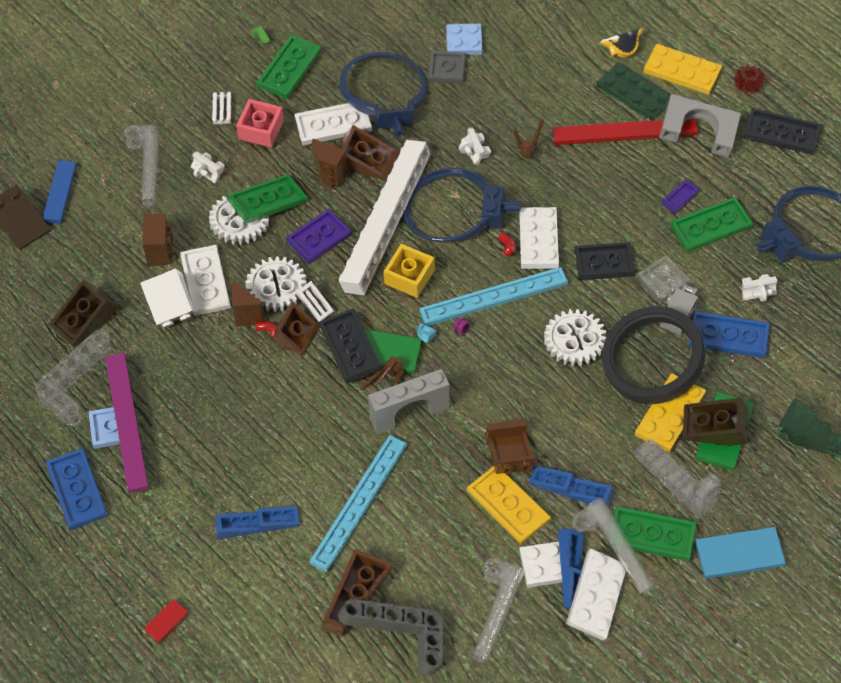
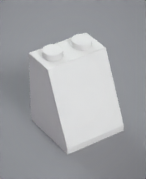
(168, 298)

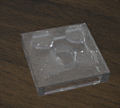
(663, 278)

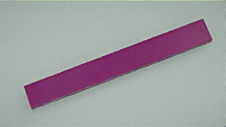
(126, 423)

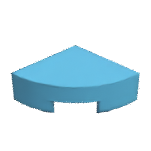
(426, 333)

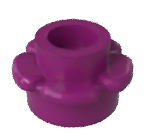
(461, 326)

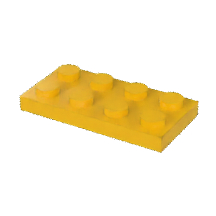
(682, 69)
(665, 420)

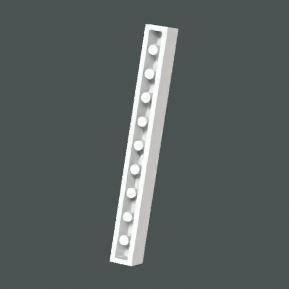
(384, 217)

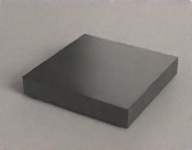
(446, 67)

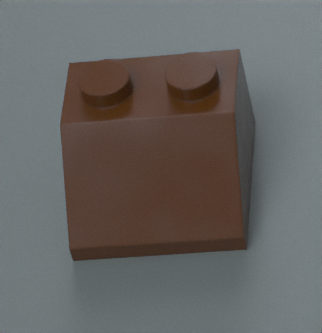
(329, 162)

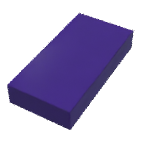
(680, 196)

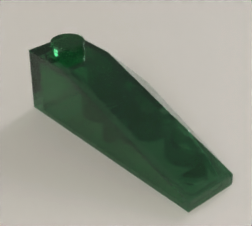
(806, 430)

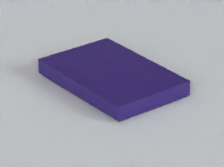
(318, 236)

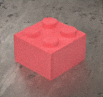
(260, 123)

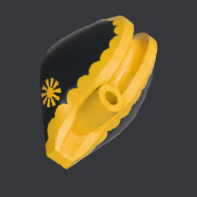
(623, 44)

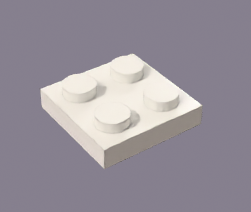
(541, 564)

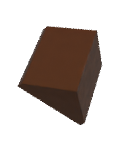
(246, 307)
(295, 330)

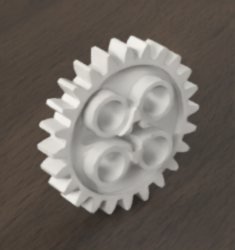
(229, 224)
(293, 279)
(559, 343)

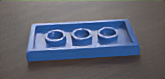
(732, 334)
(76, 489)

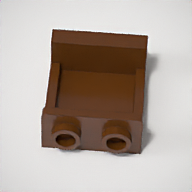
(510, 447)

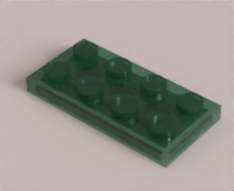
(634, 91)

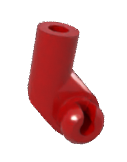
(510, 244)
(266, 326)

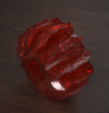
(749, 79)

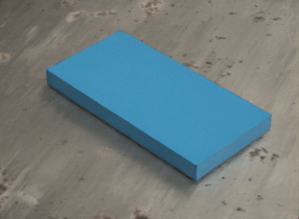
(740, 553)

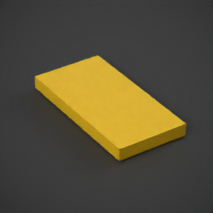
(508, 504)

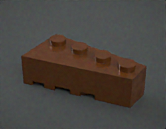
(359, 582)

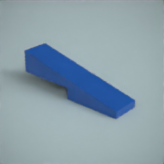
(568, 486)
(255, 522)
(570, 558)

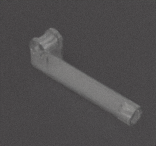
(147, 139)
(599, 515)
(508, 578)

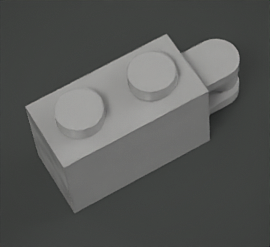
(683, 301)

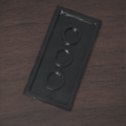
(782, 131)
(350, 346)

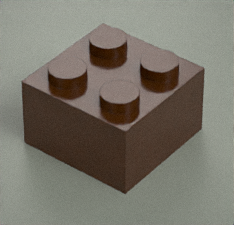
(157, 239)

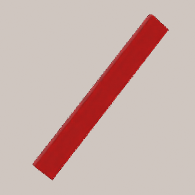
(616, 132)

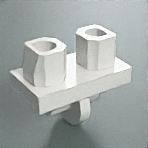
(473, 146)
(205, 167)
(759, 288)

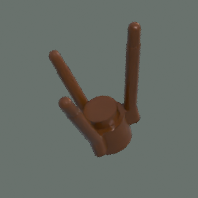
(528, 147)
(390, 367)

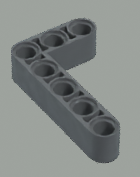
(401, 624)

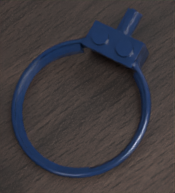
(394, 118)
(492, 209)
(782, 240)

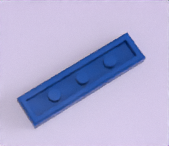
(59, 192)

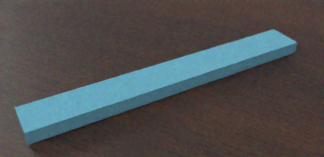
(493, 296)
(358, 504)

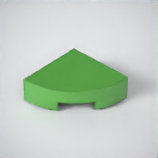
(259, 32)

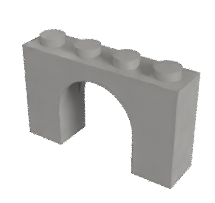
(722, 121)
(387, 402)

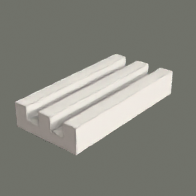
(222, 97)
(309, 306)

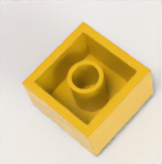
(409, 270)

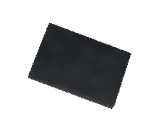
(604, 261)

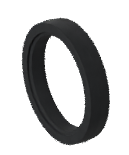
(645, 316)

